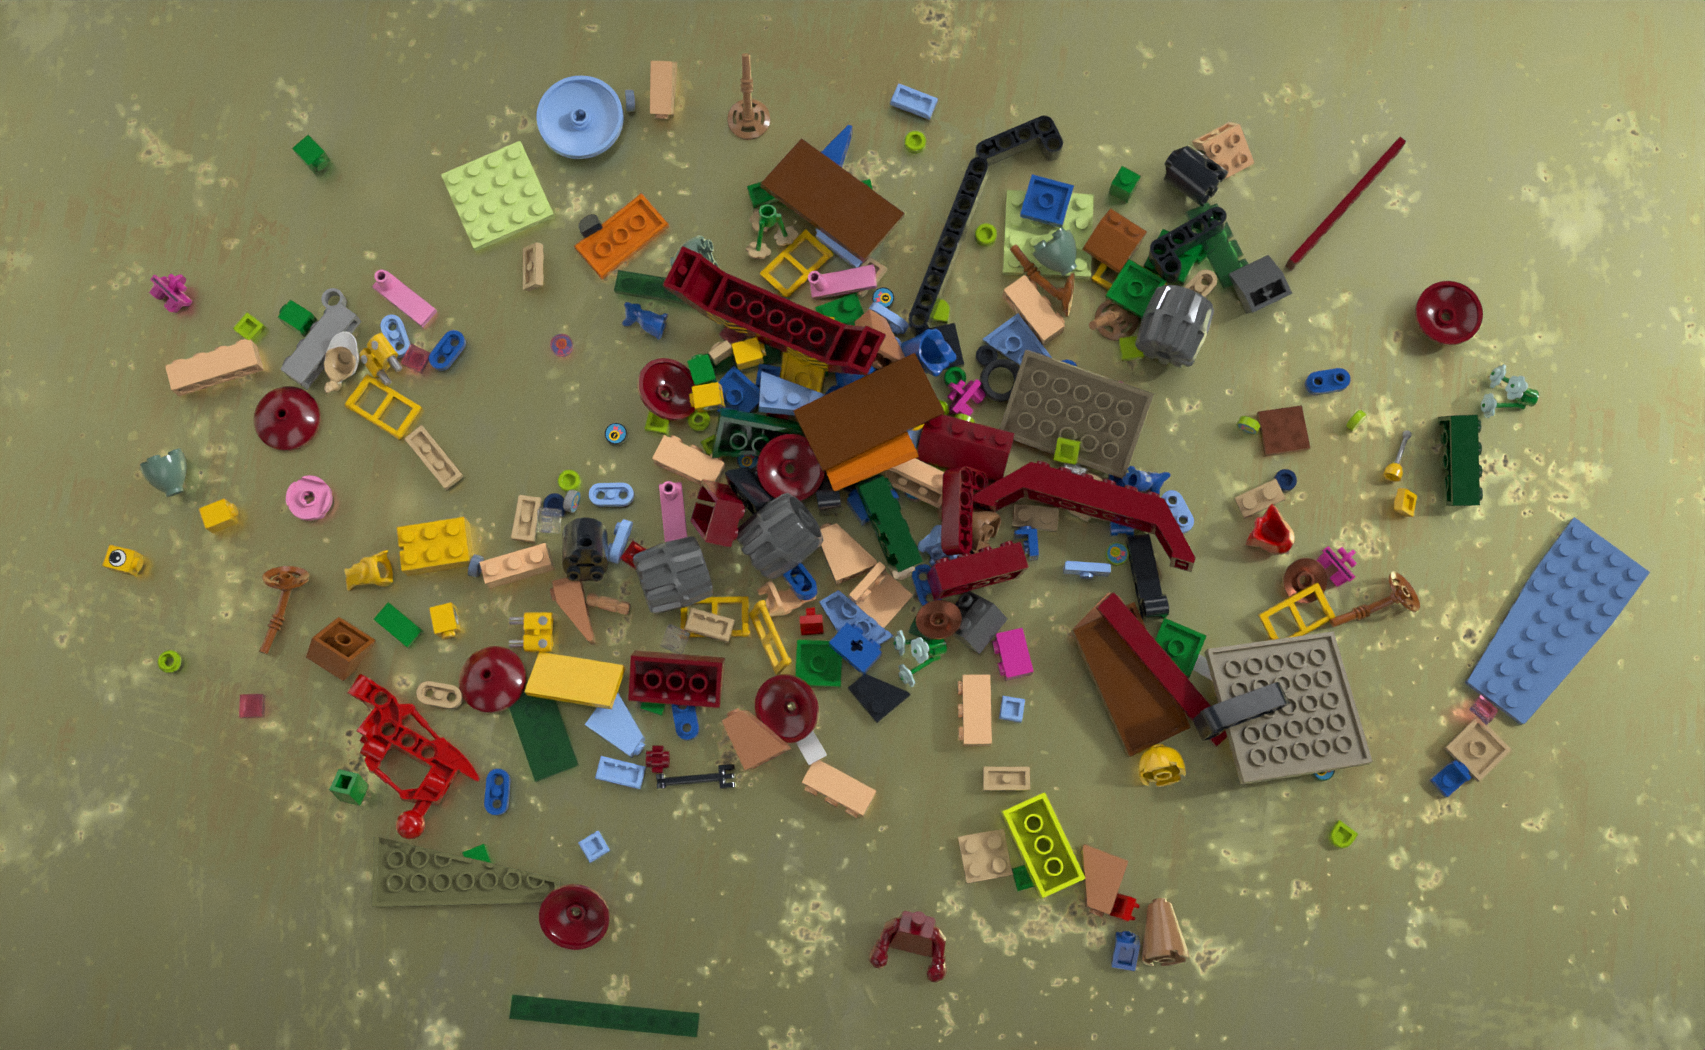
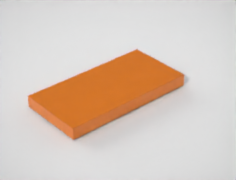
(622, 236)
(873, 462)

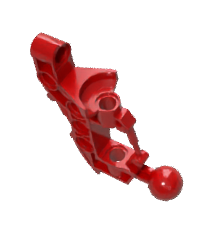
(442, 766)

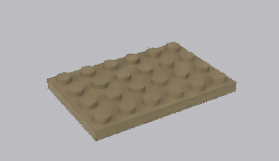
(1078, 405)

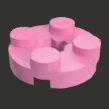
(303, 487)

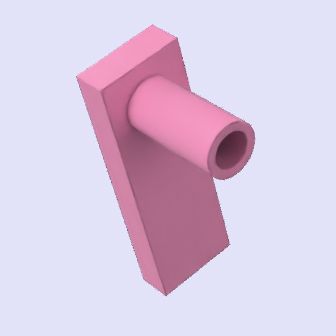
(842, 282)
(403, 297)
(673, 510)

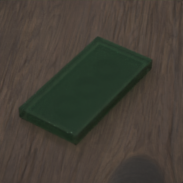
(543, 736)

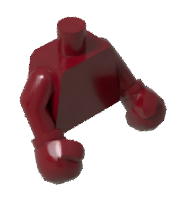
(915, 935)

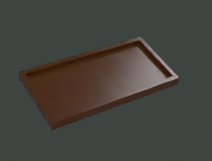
(832, 200)
(868, 412)
(1132, 695)

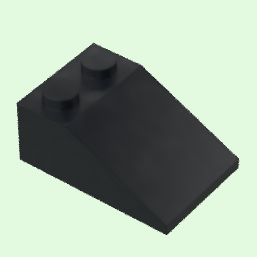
(748, 488)

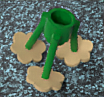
(762, 221)

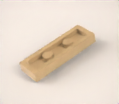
(434, 457)

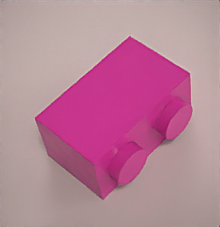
(1013, 654)

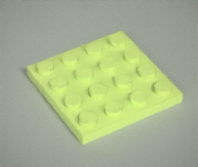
(497, 195)
(1028, 233)

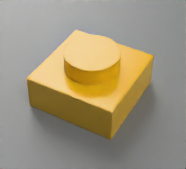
(1405, 502)

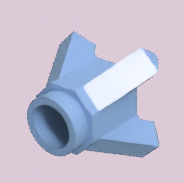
(932, 545)

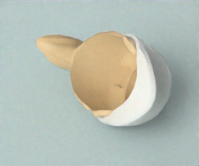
(340, 360)

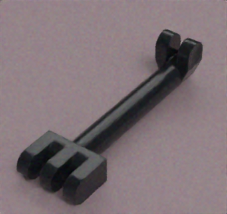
(663, 781)

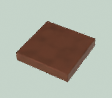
(1283, 430)

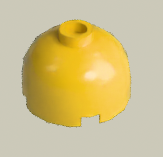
(1161, 765)

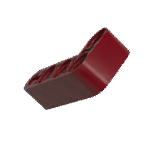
(958, 508)

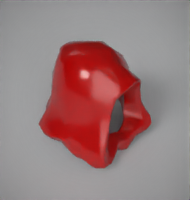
(1271, 533)

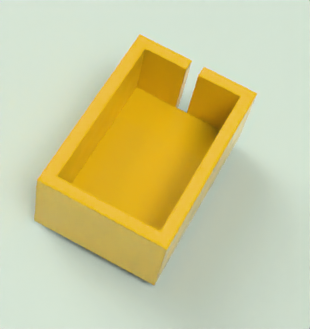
(435, 546)

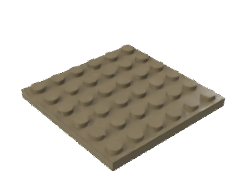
(1311, 733)

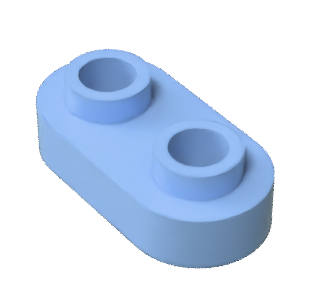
(896, 323)
(397, 336)
(612, 492)
(1179, 510)
(622, 532)

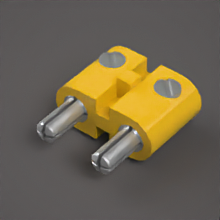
(378, 356)
(537, 631)

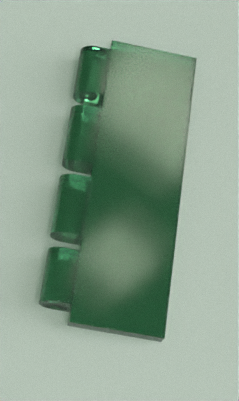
(1219, 251)

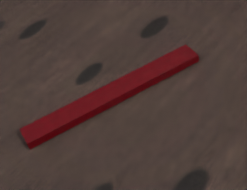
(1345, 204)
(1155, 659)

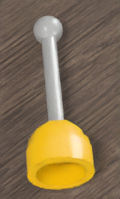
(1394, 470)

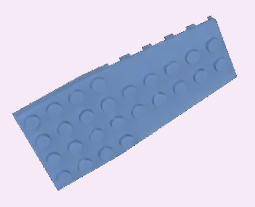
(1555, 620)

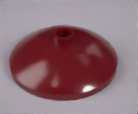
(1455, 302)
(673, 381)
(293, 429)
(792, 451)
(502, 686)
(775, 708)
(574, 928)

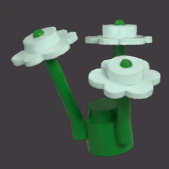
(1516, 389)
(921, 650)

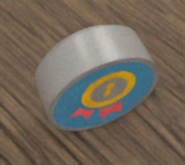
(571, 501)

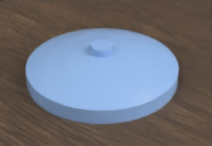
(580, 117)

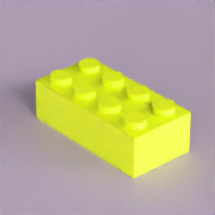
(1042, 845)

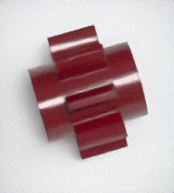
(657, 759)

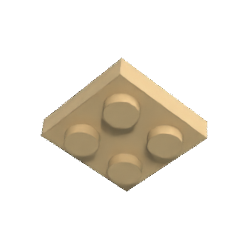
(1478, 748)
(985, 856)

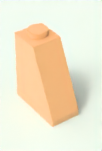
(662, 88)
(844, 554)

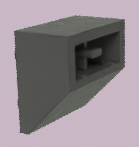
(1259, 284)
(979, 621)

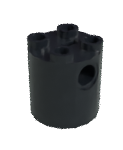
(1194, 174)
(585, 549)

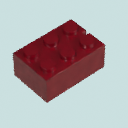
(718, 522)

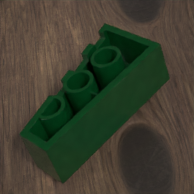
(748, 433)
(1461, 459)
(888, 523)

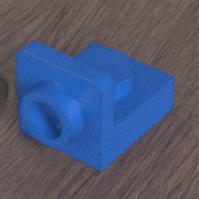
(1031, 544)
(1451, 778)
(1126, 950)

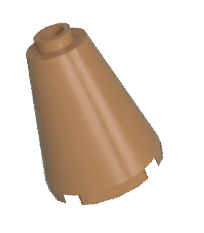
(983, 528)
(1163, 936)

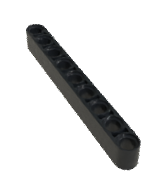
(952, 236)

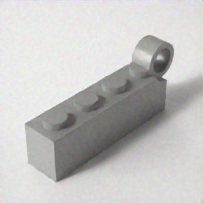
(309, 356)

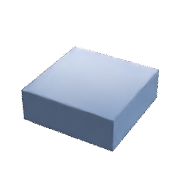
(1012, 709)
(594, 846)

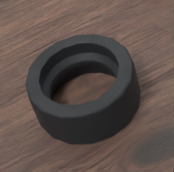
(984, 376)

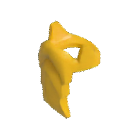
(367, 571)

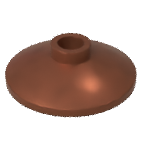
(1313, 573)
(938, 612)

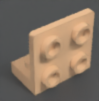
(1226, 147)
(880, 595)

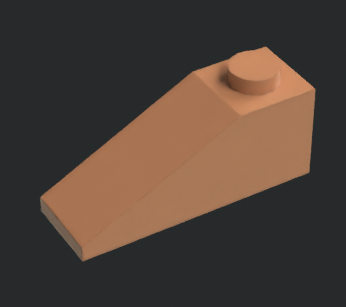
(572, 601)

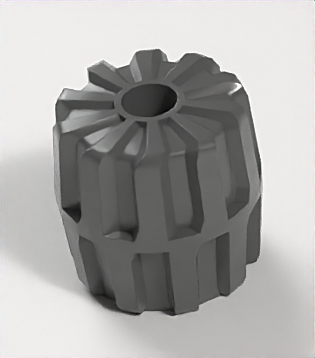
(1175, 325)
(779, 536)
(673, 575)

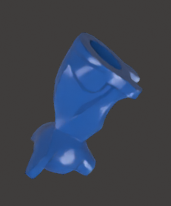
(648, 320)
(1145, 480)

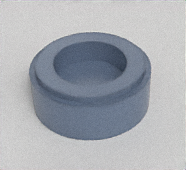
(630, 100)
(474, 567)

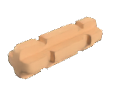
(608, 603)

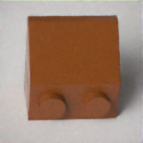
(1114, 240)
(339, 648)

